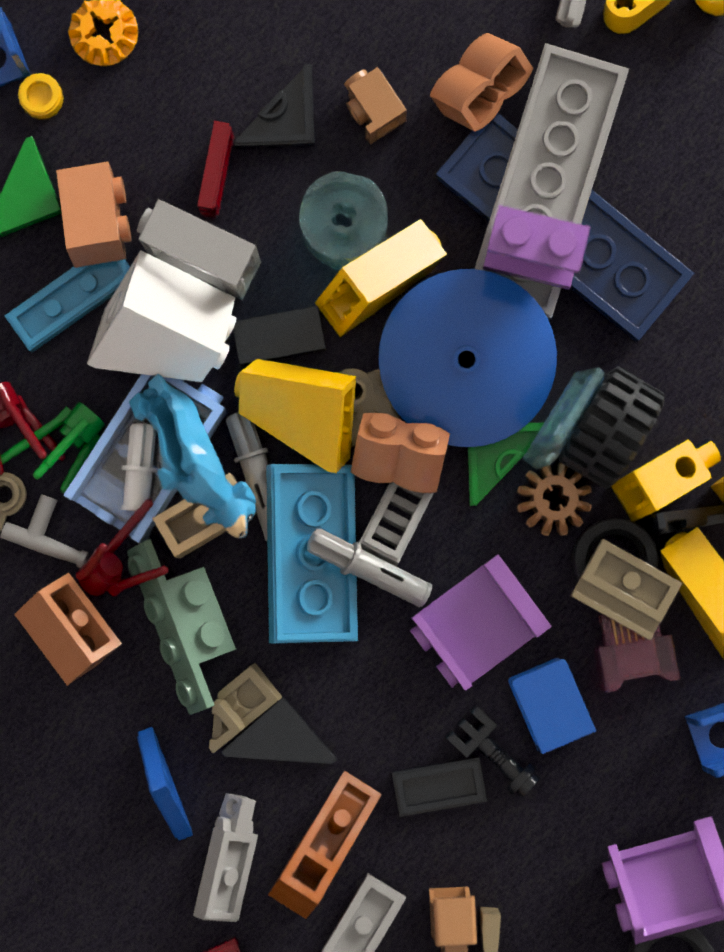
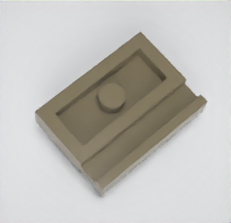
(626, 589)

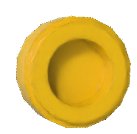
(40, 96)

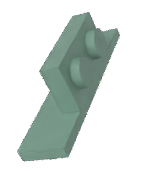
(186, 622)

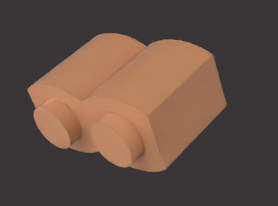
(481, 81)
(399, 452)

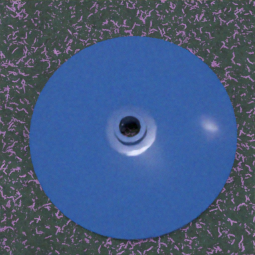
(474, 314)

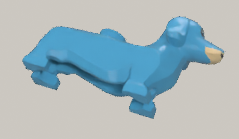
(190, 457)

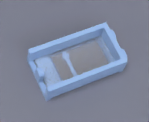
(101, 480)

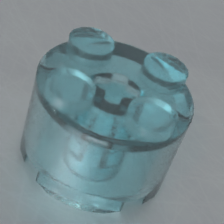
(347, 195)

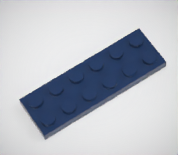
(621, 268)

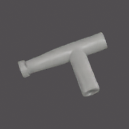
(34, 536)

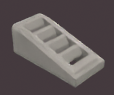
(408, 526)

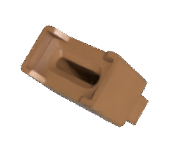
(452, 918)

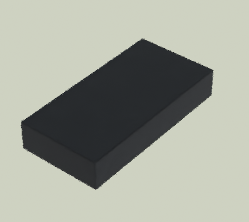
(279, 335)
(439, 786)

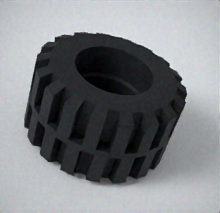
(613, 428)

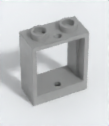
(199, 248)

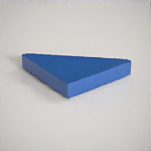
(162, 785)

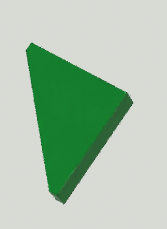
(27, 192)
(493, 461)

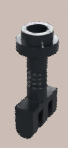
(479, 739)

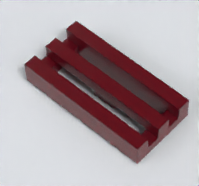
(215, 169)

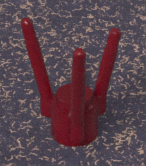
(15, 410)
(104, 568)

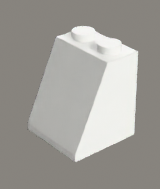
(163, 324)

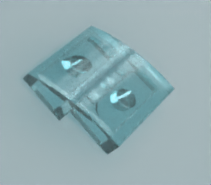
(564, 417)

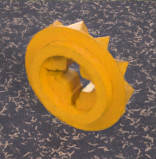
(96, 49)

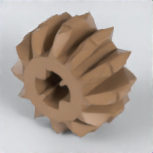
(541, 506)

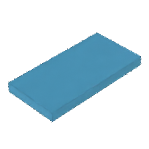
(305, 593)

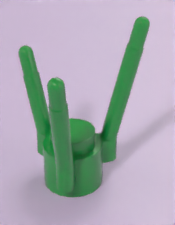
(79, 427)

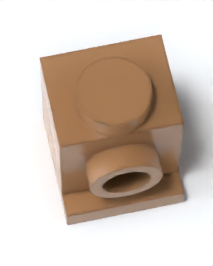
(374, 103)

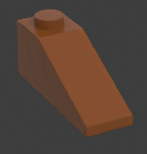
(325, 845)

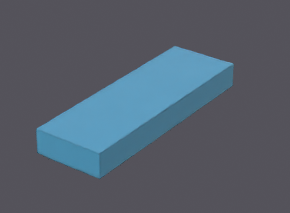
(65, 301)

